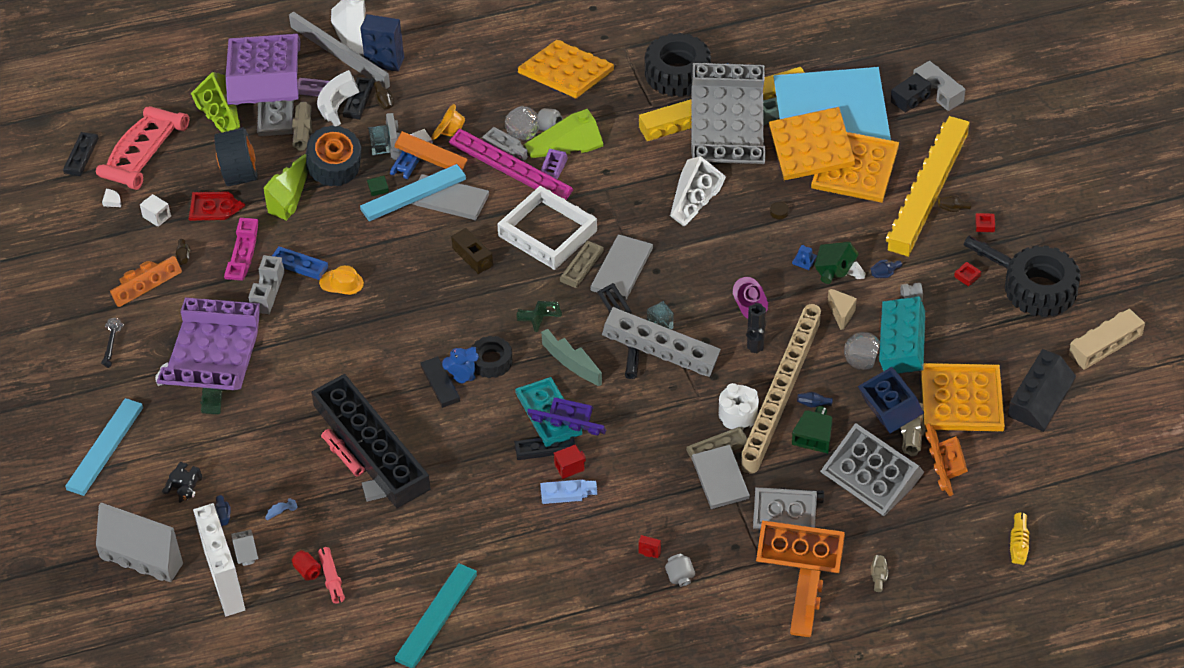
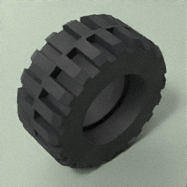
(670, 50)
(1038, 298)

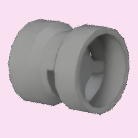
(909, 291)

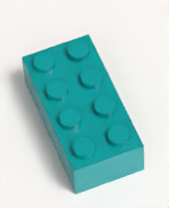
(902, 335)

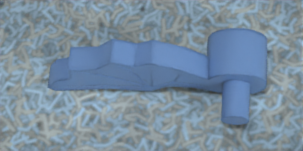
(278, 509)

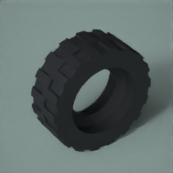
(497, 368)

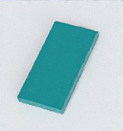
(540, 397)

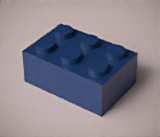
(382, 42)
(890, 399)

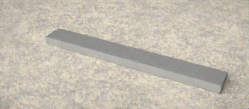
(339, 50)

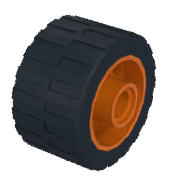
(333, 155)
(235, 157)

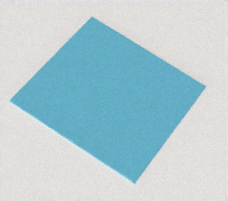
(852, 90)

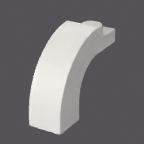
(334, 94)

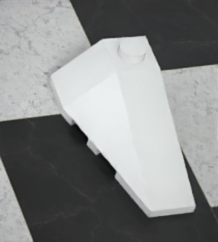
(347, 21)
(696, 186)

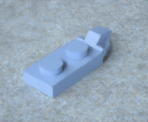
(567, 491)

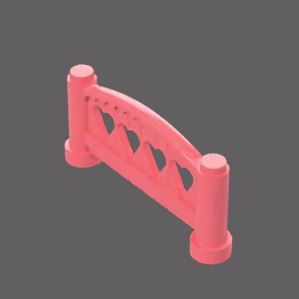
(130, 173)

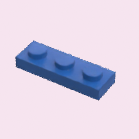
(301, 263)

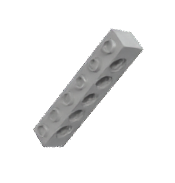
(661, 342)

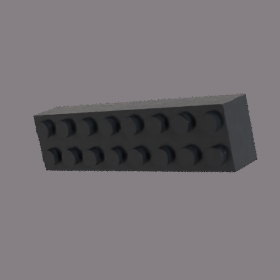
(371, 441)

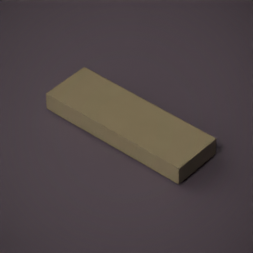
(581, 264)
(734, 438)

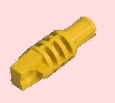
(1019, 540)

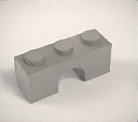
(949, 91)
(271, 275)

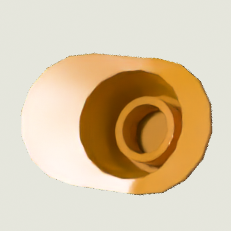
(450, 123)
(342, 280)

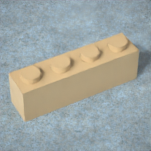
(1106, 338)

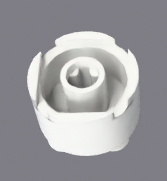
(738, 406)

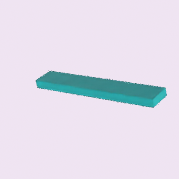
(435, 616)

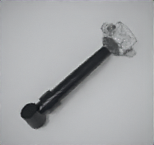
(113, 325)

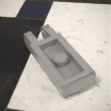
(392, 127)

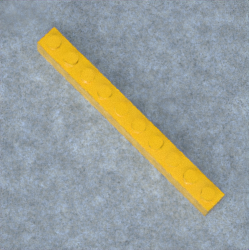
(678, 116)
(928, 186)

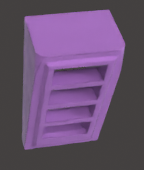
(556, 155)

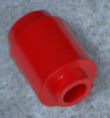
(306, 565)

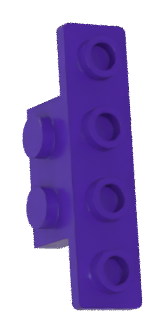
(570, 414)

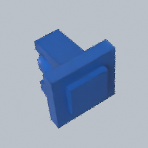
(804, 258)

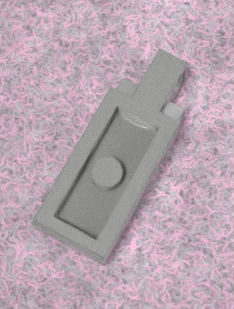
(506, 143)

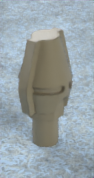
(879, 572)

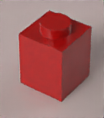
(569, 461)

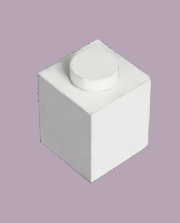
(155, 210)

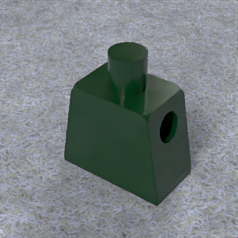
(835, 260)
(813, 430)

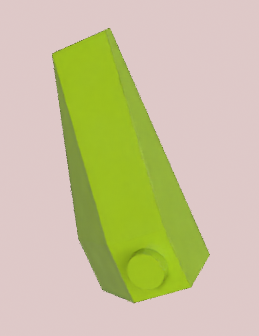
(212, 100)
(571, 134)
(284, 190)

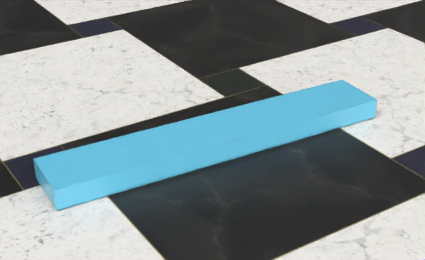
(413, 192)
(104, 447)

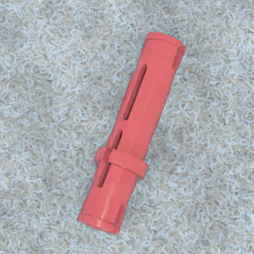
(332, 440)
(332, 581)

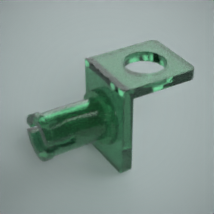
(536, 315)
(211, 400)

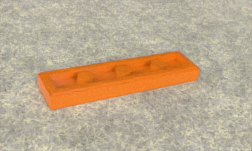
(429, 151)

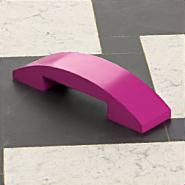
(243, 249)

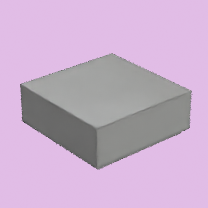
(372, 491)

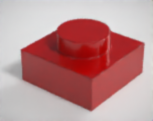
(985, 222)
(967, 274)
(649, 546)

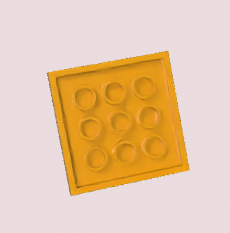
(566, 68)
(811, 143)
(871, 171)
(962, 397)

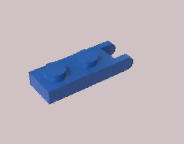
(405, 164)

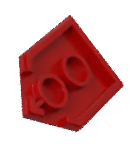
(213, 206)

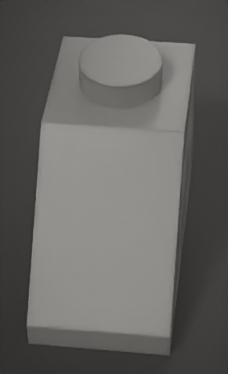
(244, 547)

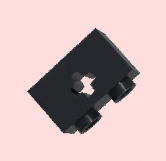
(911, 92)

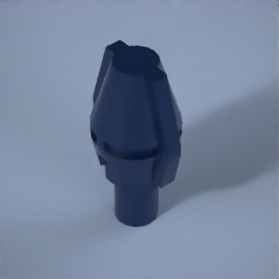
(885, 268)
(813, 399)
(223, 510)

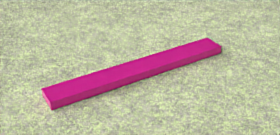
(508, 164)

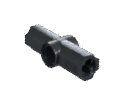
(756, 328)

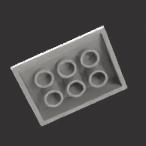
(871, 470)
(137, 543)

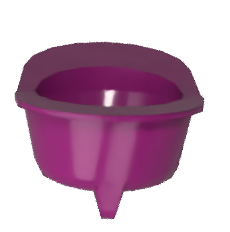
(748, 292)

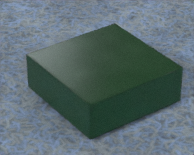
(377, 185)

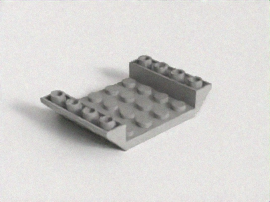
(727, 113)

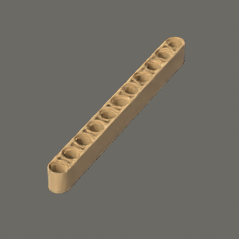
(780, 389)

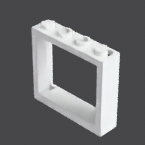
(537, 249)
(219, 559)

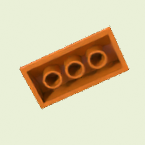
(800, 546)

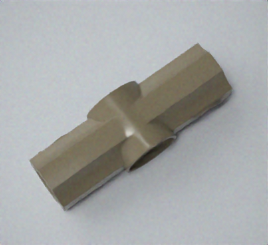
(302, 125)
(912, 435)

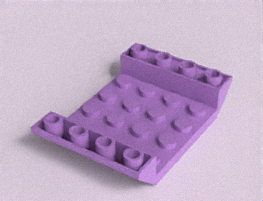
(262, 69)
(212, 344)

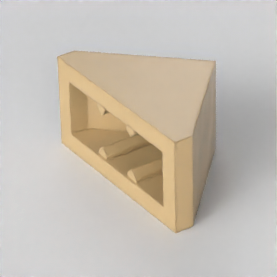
(842, 307)

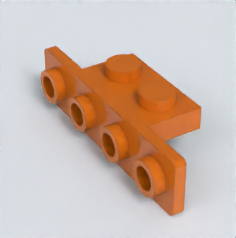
(144, 279)
(948, 458)
(806, 602)

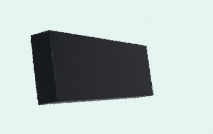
(356, 103)
(80, 154)
(440, 382)
(535, 448)

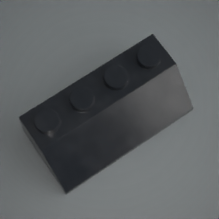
(1041, 391)

